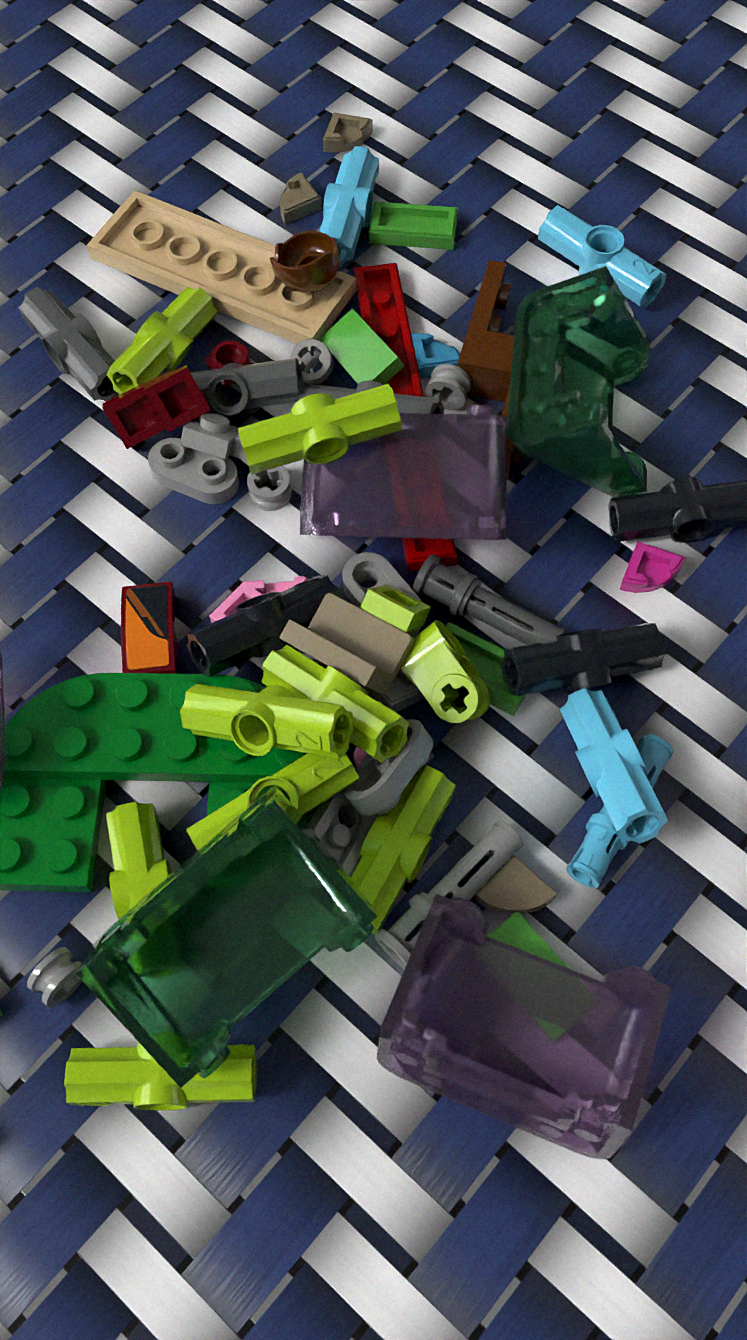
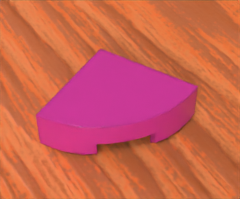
(650, 569)

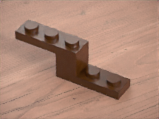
(486, 351)

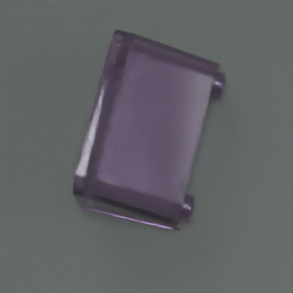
(426, 481)
(522, 1033)

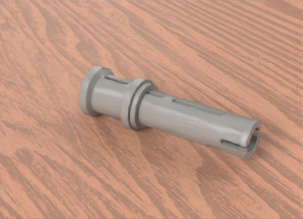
(497, 845)

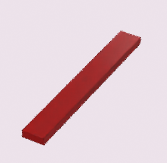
(385, 313)

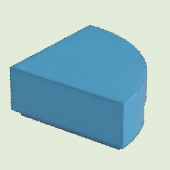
(432, 353)

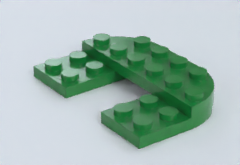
(99, 731)

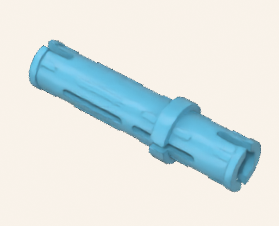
(601, 840)

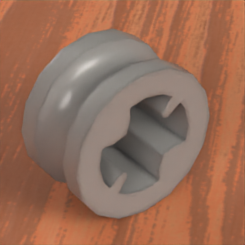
(325, 358)
(450, 385)
(265, 498)
(55, 977)

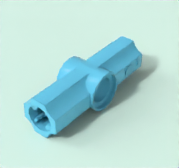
(350, 200)
(601, 247)
(613, 766)

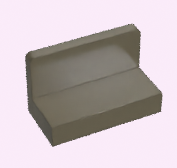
(352, 643)

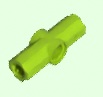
(163, 340)
(320, 428)
(267, 720)
(376, 727)
(306, 782)
(401, 841)
(135, 854)
(135, 1078)

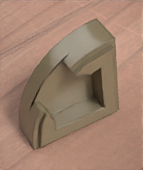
(346, 132)
(298, 199)
(515, 890)

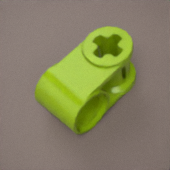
(440, 668)

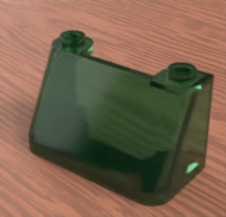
(566, 359)
(225, 935)

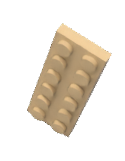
(234, 268)

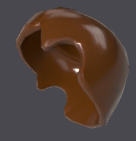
(307, 261)

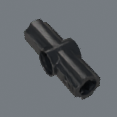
(680, 510)
(256, 626)
(583, 659)

